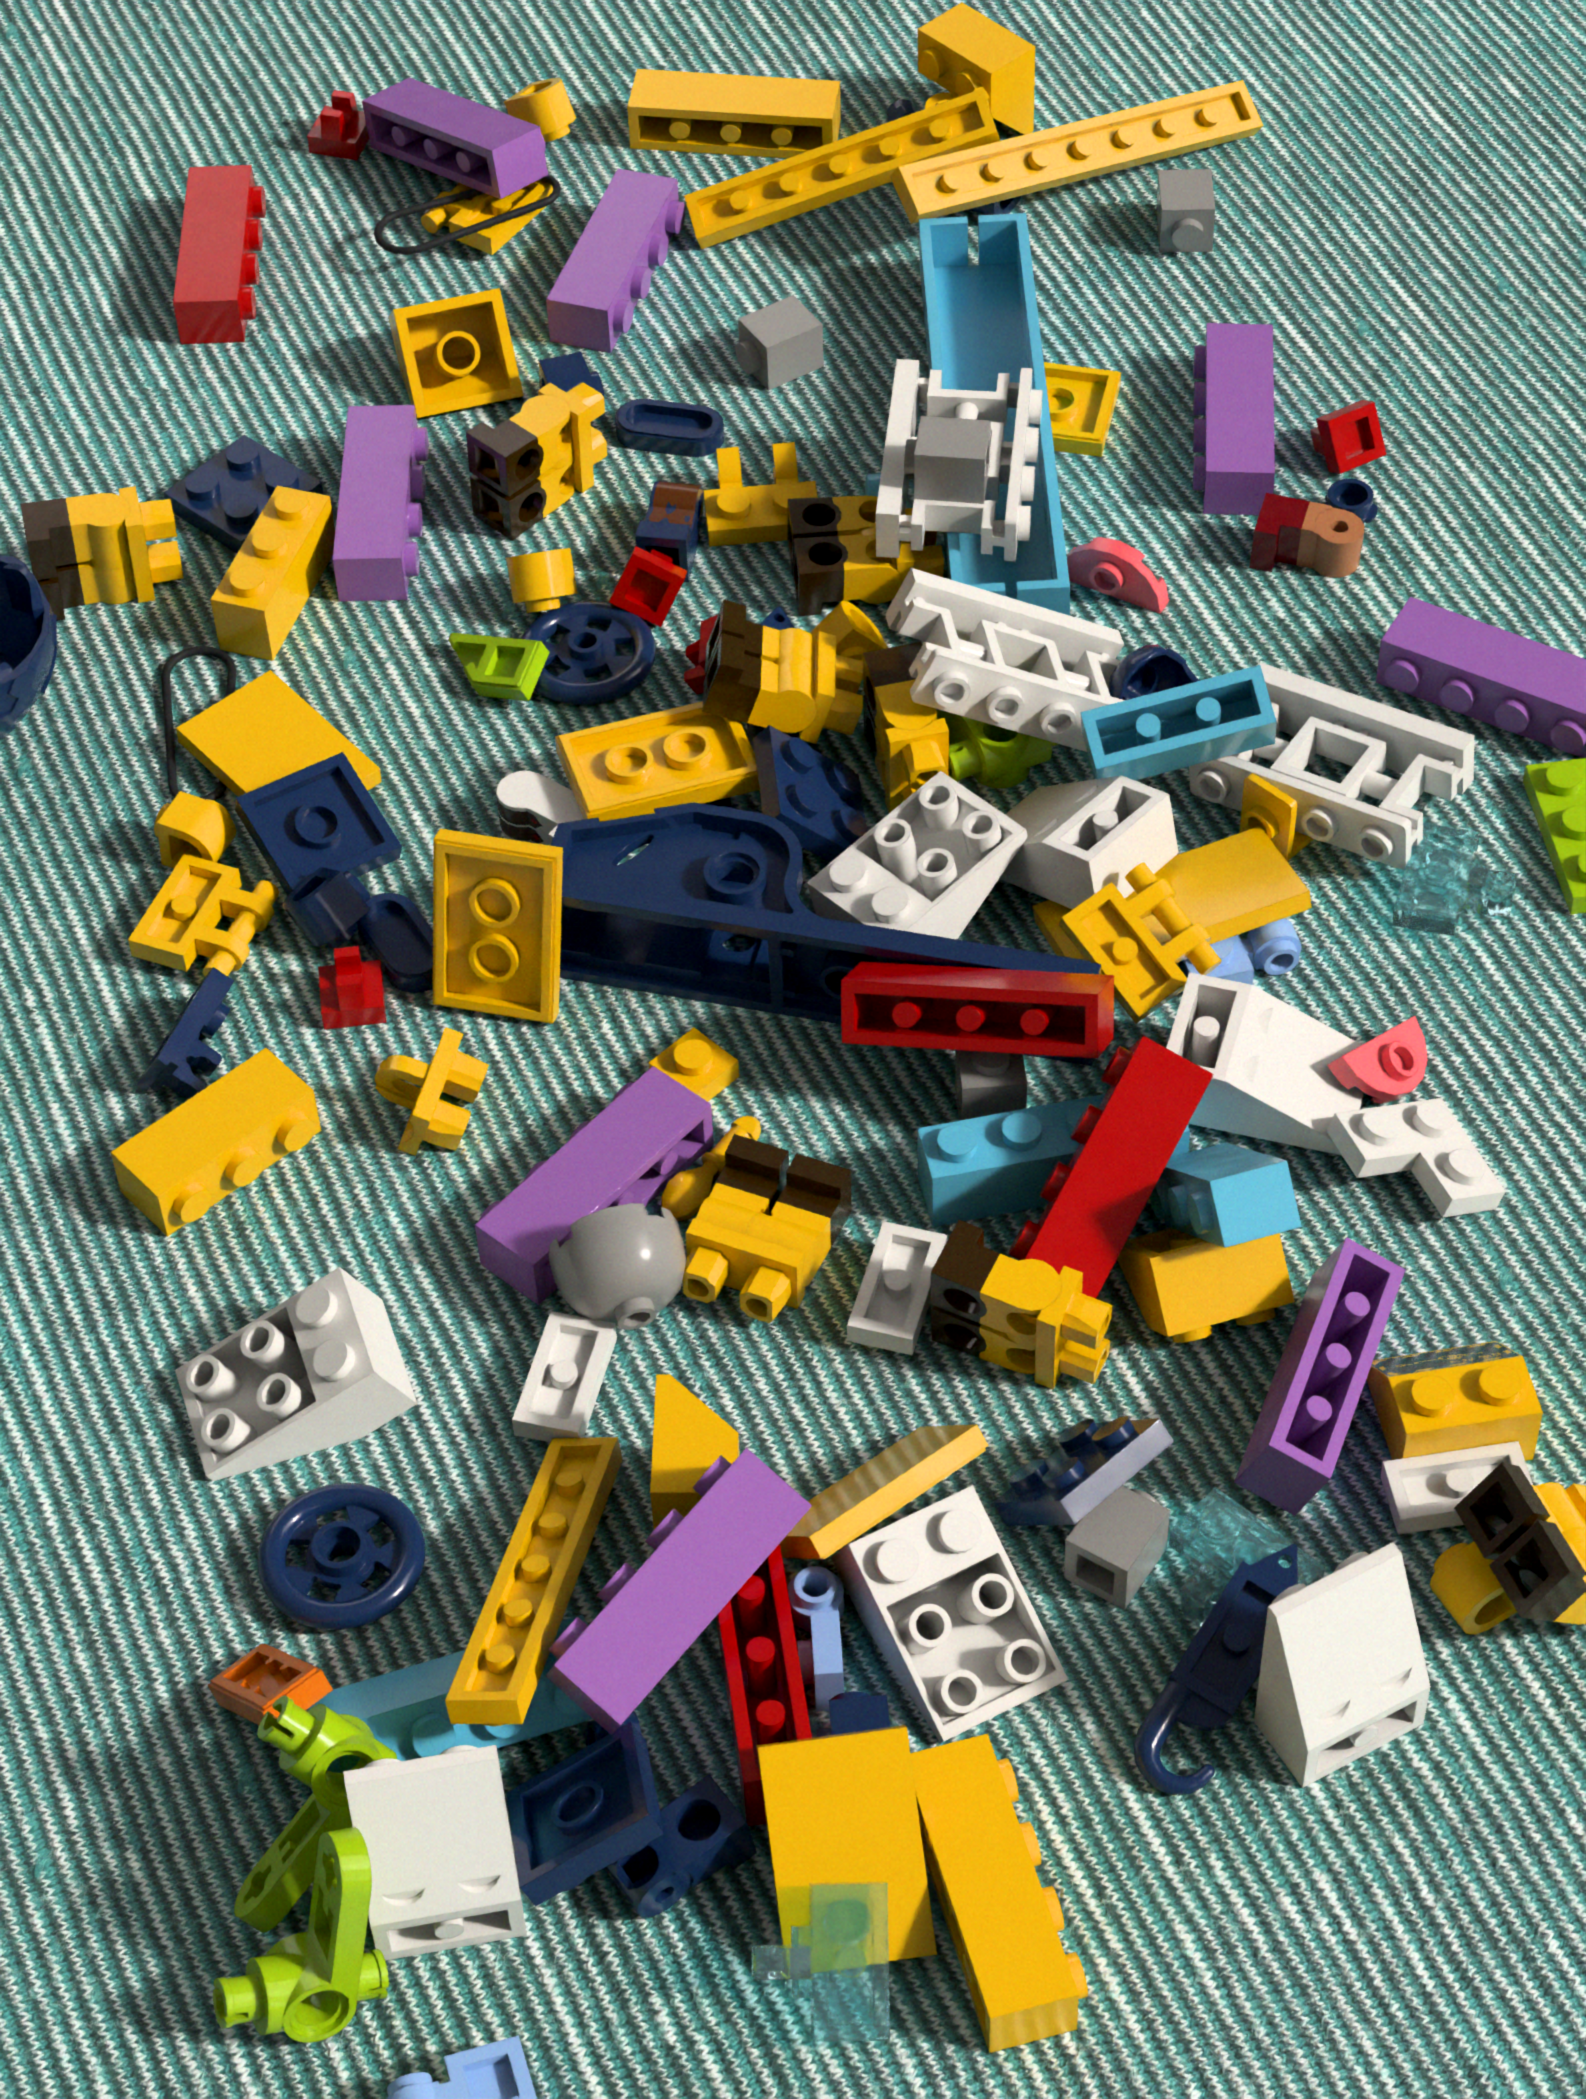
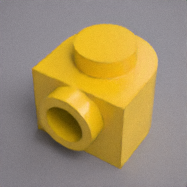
(544, 105)
(541, 578)
(853, 631)
(193, 828)
(1470, 1589)

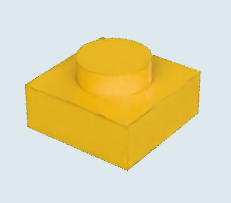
(698, 1064)

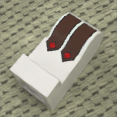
(534, 806)

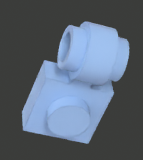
(1268, 947)
(817, 1607)
(477, 2073)

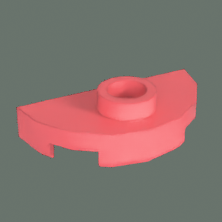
(1118, 572)
(1387, 1064)

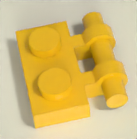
(483, 207)
(189, 908)
(1113, 935)

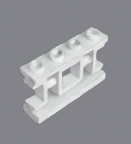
(1006, 462)
(978, 633)
(1362, 736)

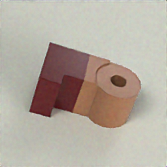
(1306, 536)

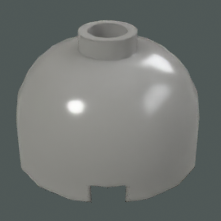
(620, 1265)

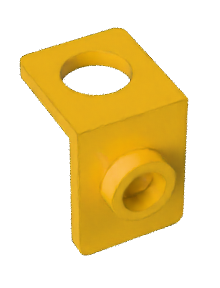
(1274, 813)

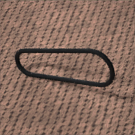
(462, 232)
(167, 709)

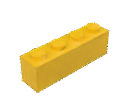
(732, 113)
(992, 1895)

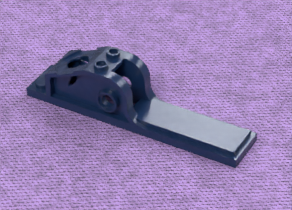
(723, 876)

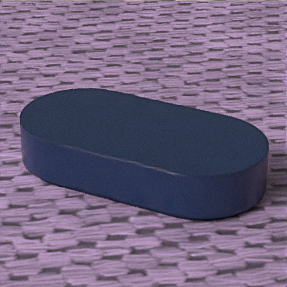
(669, 427)
(400, 940)

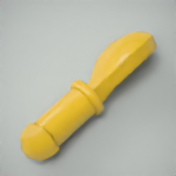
(691, 1187)

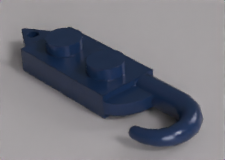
(1214, 1669)

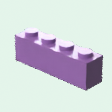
(455, 137)
(614, 260)
(1237, 418)
(378, 503)
(1486, 674)
(608, 1162)
(1320, 1377)
(678, 1589)

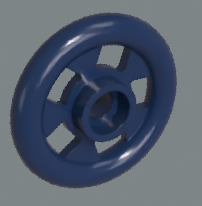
(592, 651)
(353, 1604)

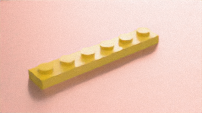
(837, 169)
(534, 1583)

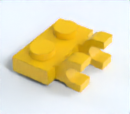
(753, 512)

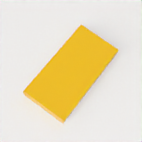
(1222, 885)

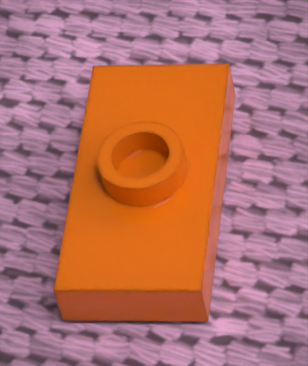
(262, 1678)

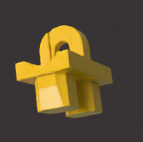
(447, 1073)

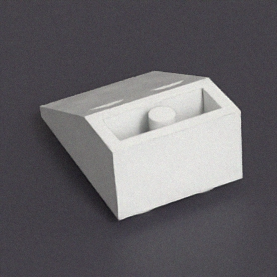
(1090, 837)
(921, 863)
(1264, 1062)
(296, 1379)
(950, 1614)
(1341, 1666)
(437, 1851)

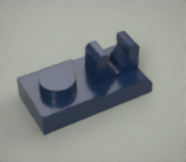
(181, 1046)

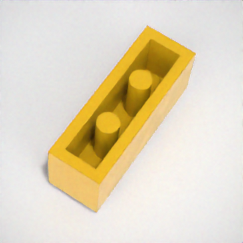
(274, 573)
(216, 1141)

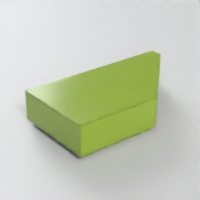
(500, 664)

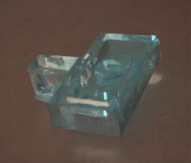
(1446, 880)
(1216, 1541)
(838, 1961)

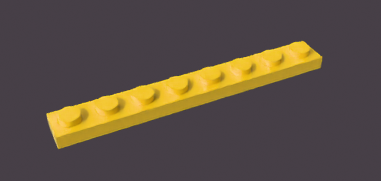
(1075, 151)

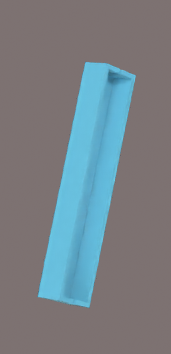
(983, 325)

